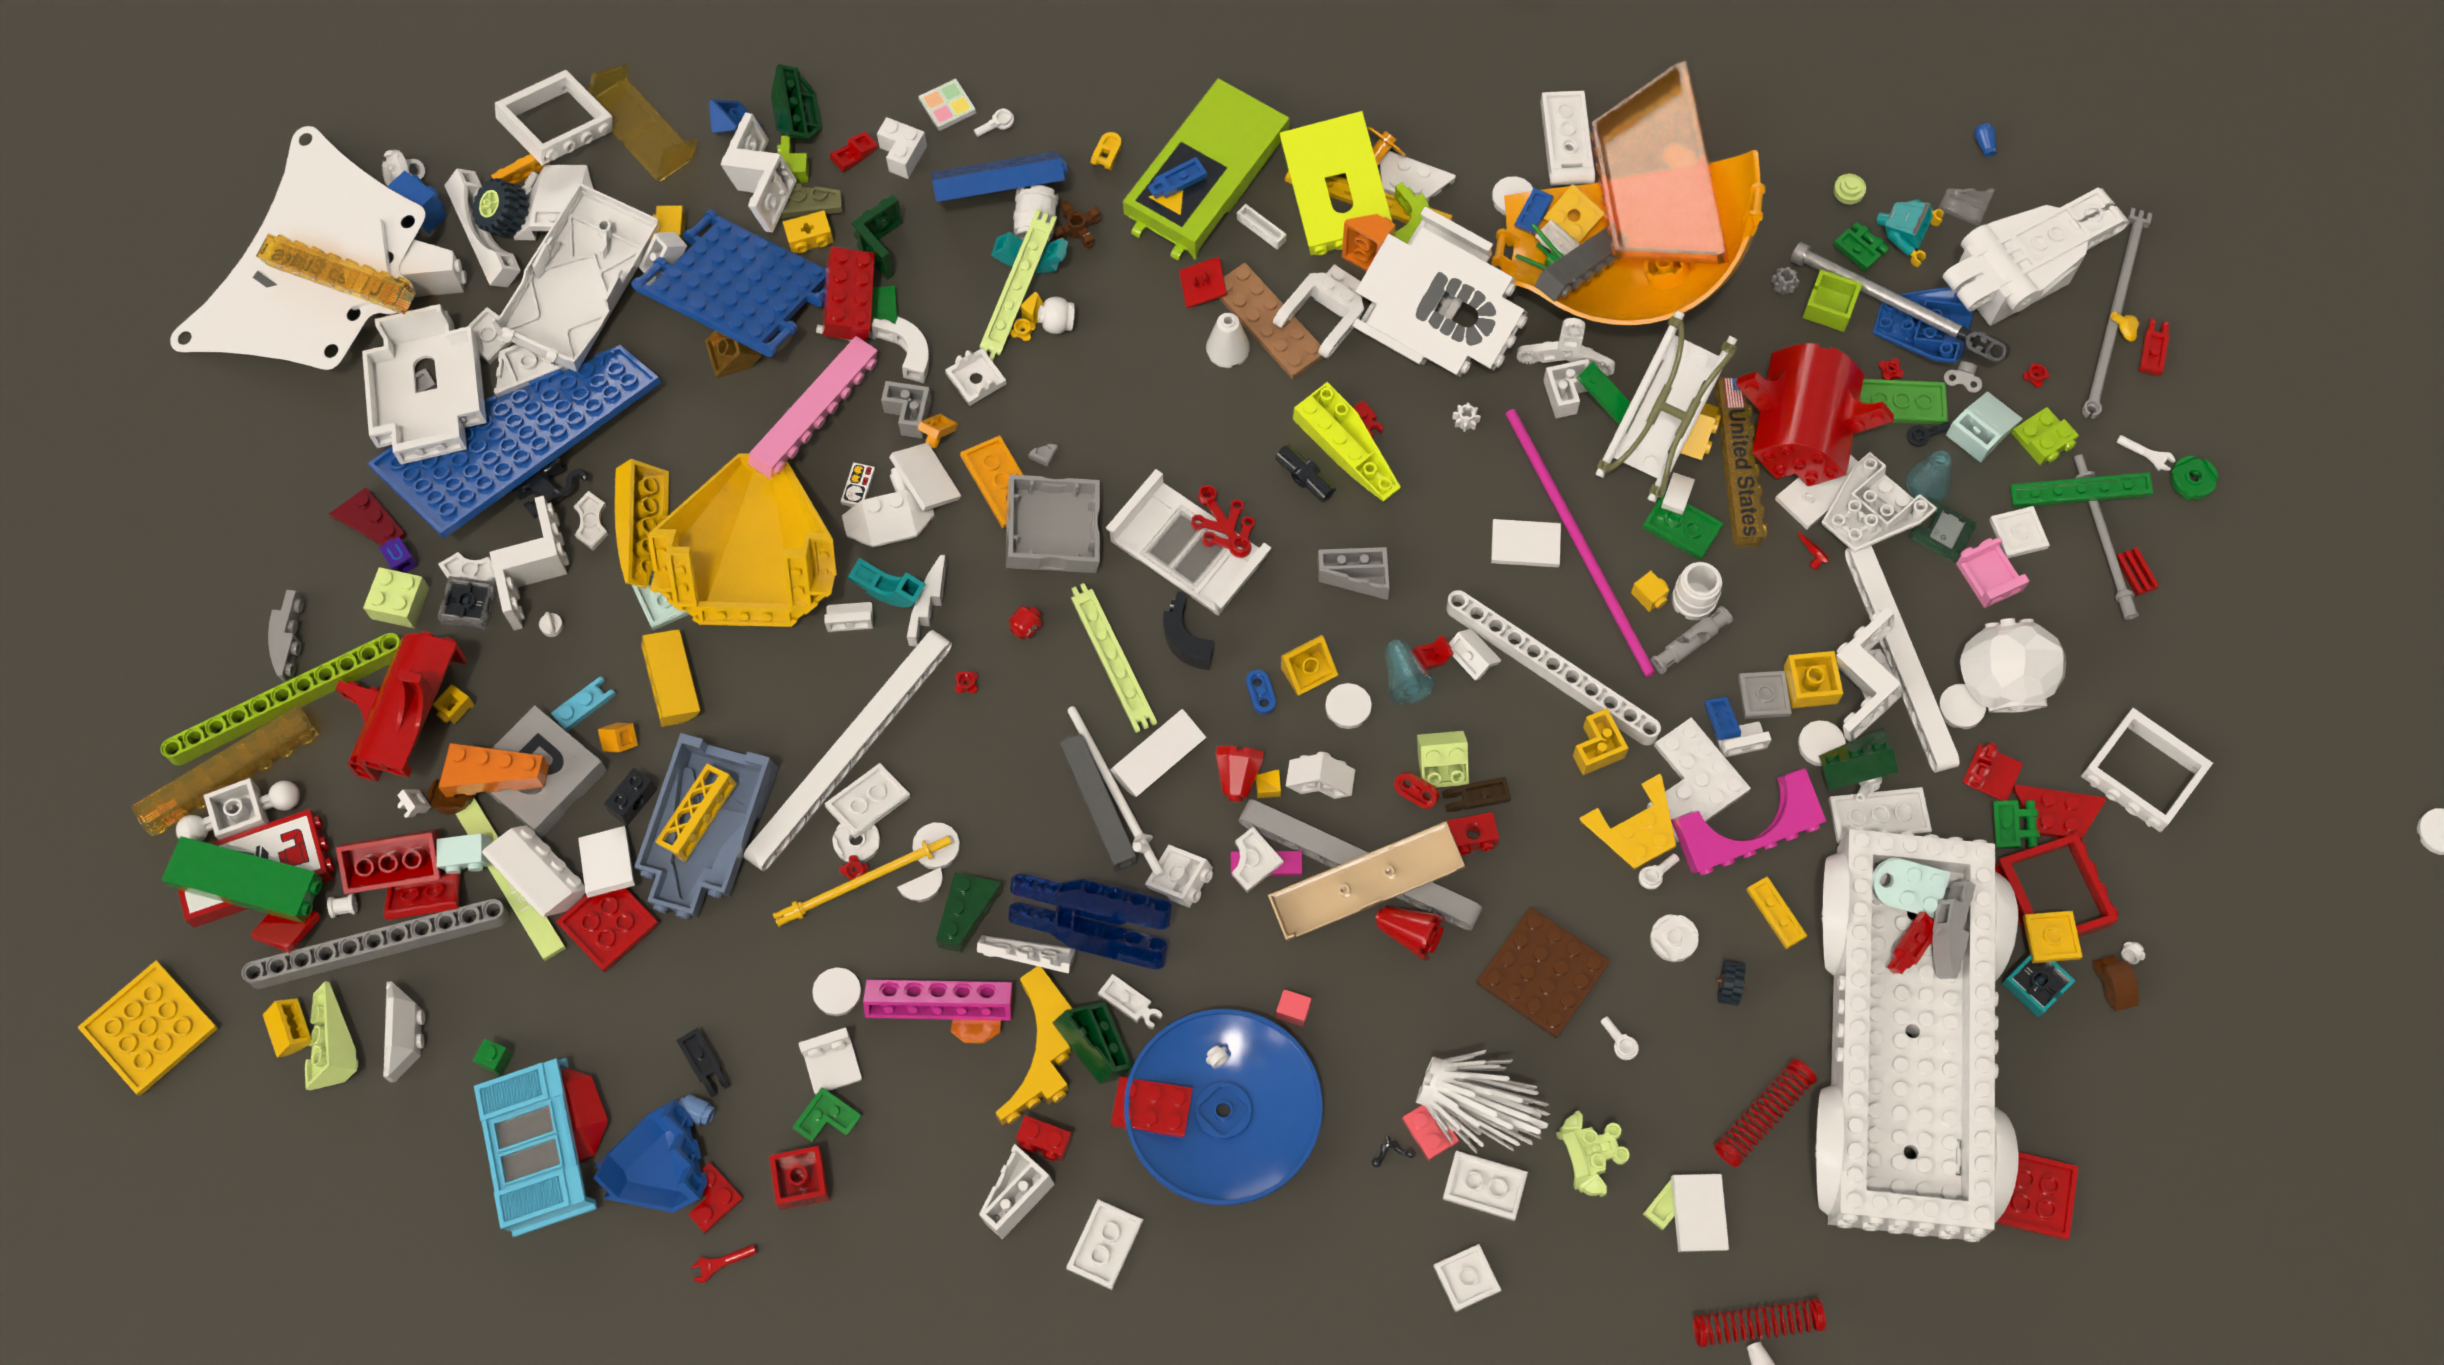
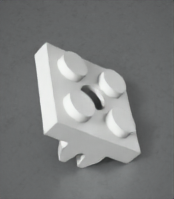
(970, 364)

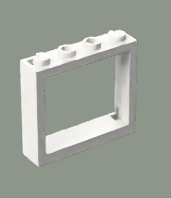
(541, 92)
(2166, 743)

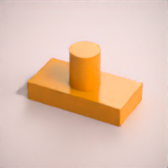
(936, 428)

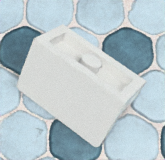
(849, 617)
(1473, 653)
(1751, 739)

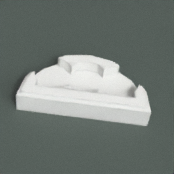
(923, 887)

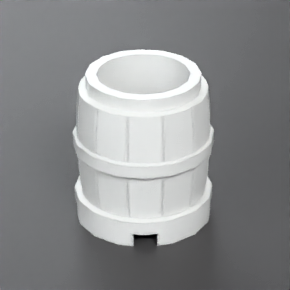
(1026, 204)
(1697, 591)

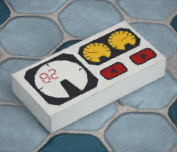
(858, 484)

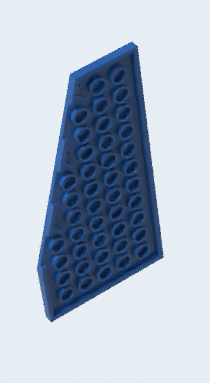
(519, 439)

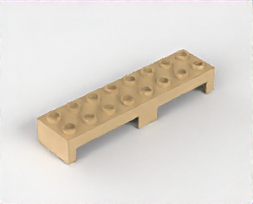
(1366, 881)

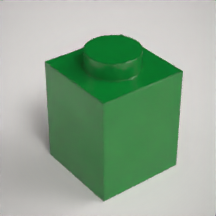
(493, 1057)

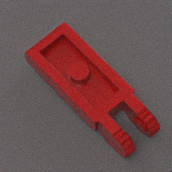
(2154, 348)

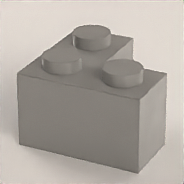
(910, 403)

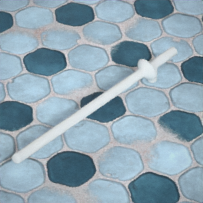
(1141, 840)

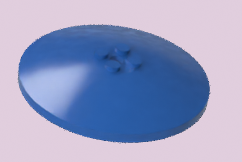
(1270, 1099)

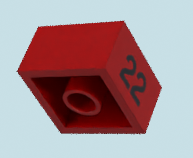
(799, 1178)

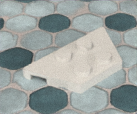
(1414, 174)
(520, 366)

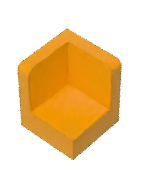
(617, 737)

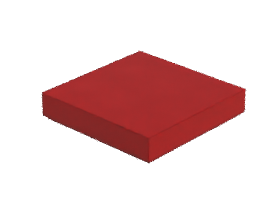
(283, 932)

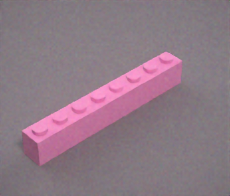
(813, 408)

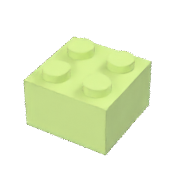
(396, 597)

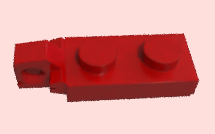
(1912, 944)

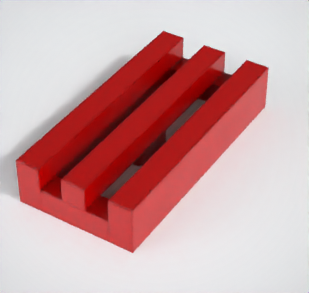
(2140, 570)

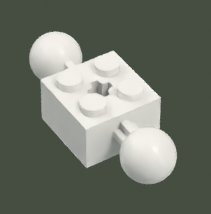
(238, 809)

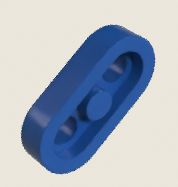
(1260, 693)

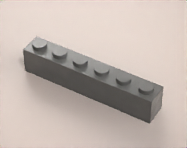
(1577, 266)

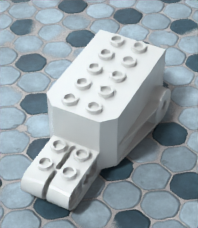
(2030, 254)

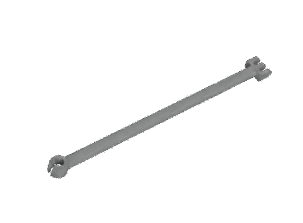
(2138, 223)

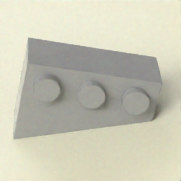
(1356, 570)

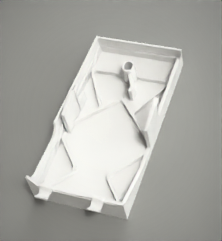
(576, 277)

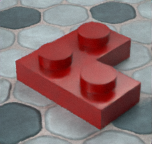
(719, 1200)

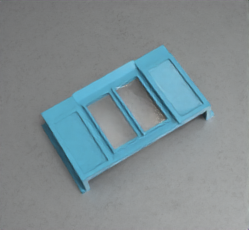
(532, 1148)

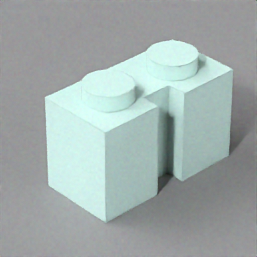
(462, 852)

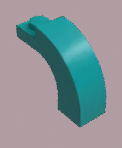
(1008, 246)
(884, 587)

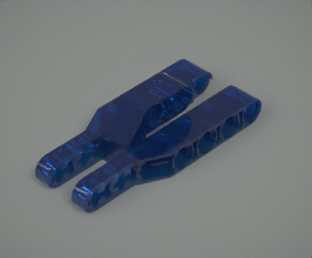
(1098, 903)

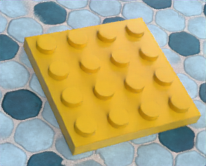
(147, 1028)

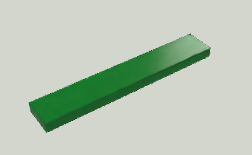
(2081, 490)

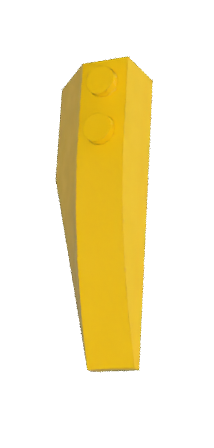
(639, 508)

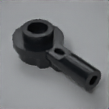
(1919, 435)

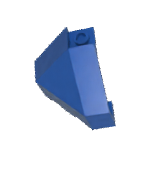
(655, 1163)

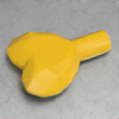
(2127, 324)

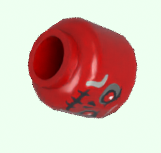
(1025, 622)

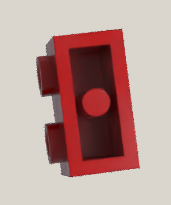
(1044, 1139)

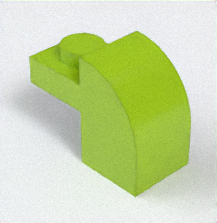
(796, 162)

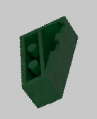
(1859, 760)

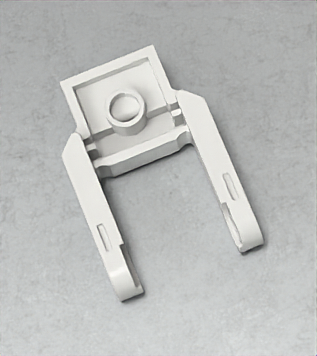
(1334, 291)

